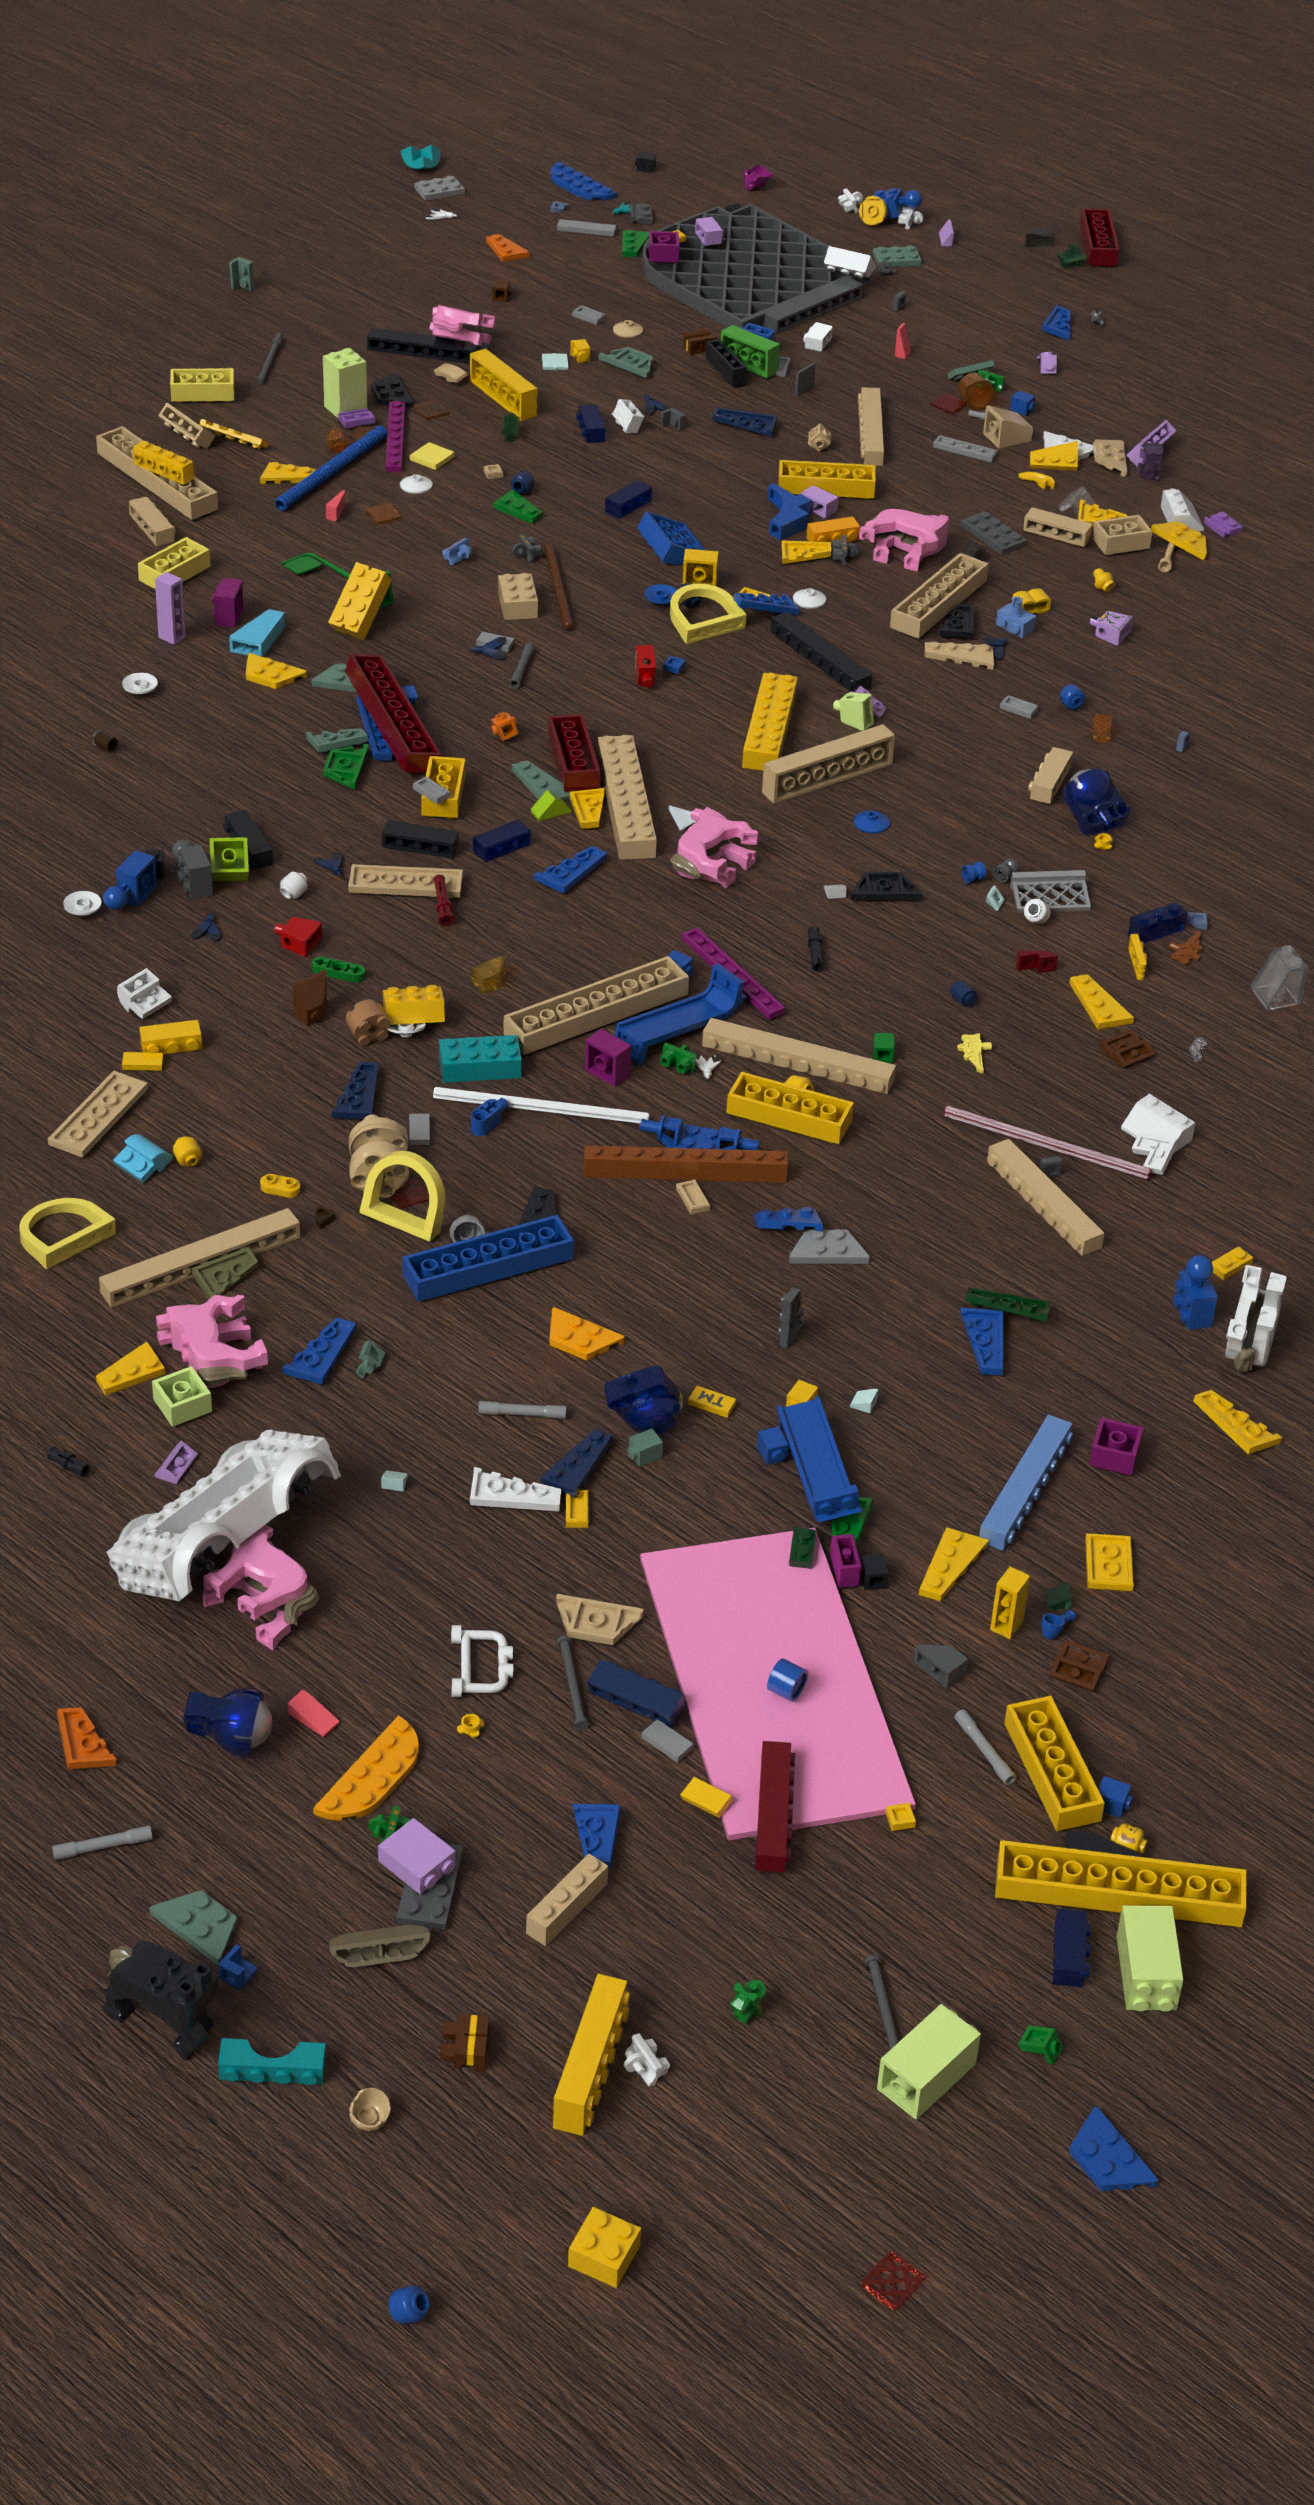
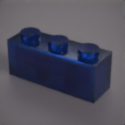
(591, 423)
(628, 499)
(501, 840)
(1158, 922)
(1071, 1948)

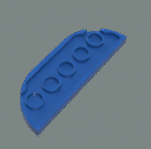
(580, 184)

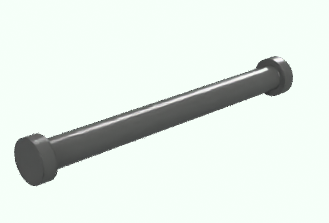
(581, 1721)
(873, 1963)

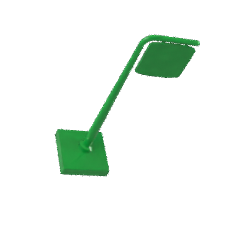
(305, 563)

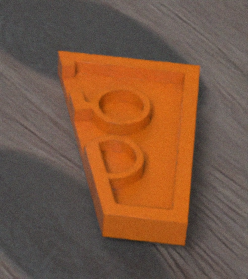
(81, 1742)

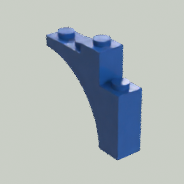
(793, 512)

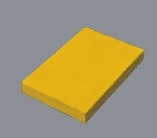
(1109, 1562)

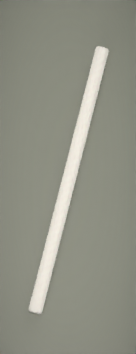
(542, 1105)

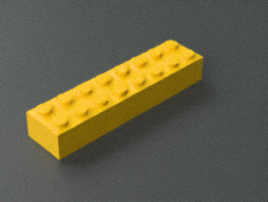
(769, 720)

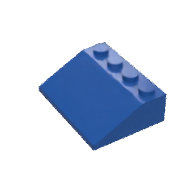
(668, 537)

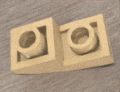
(451, 372)

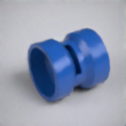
(973, 872)

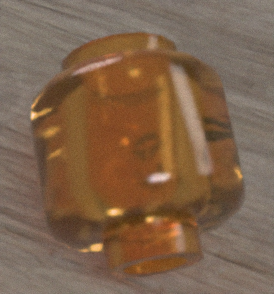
(336, 440)

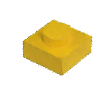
(900, 1816)

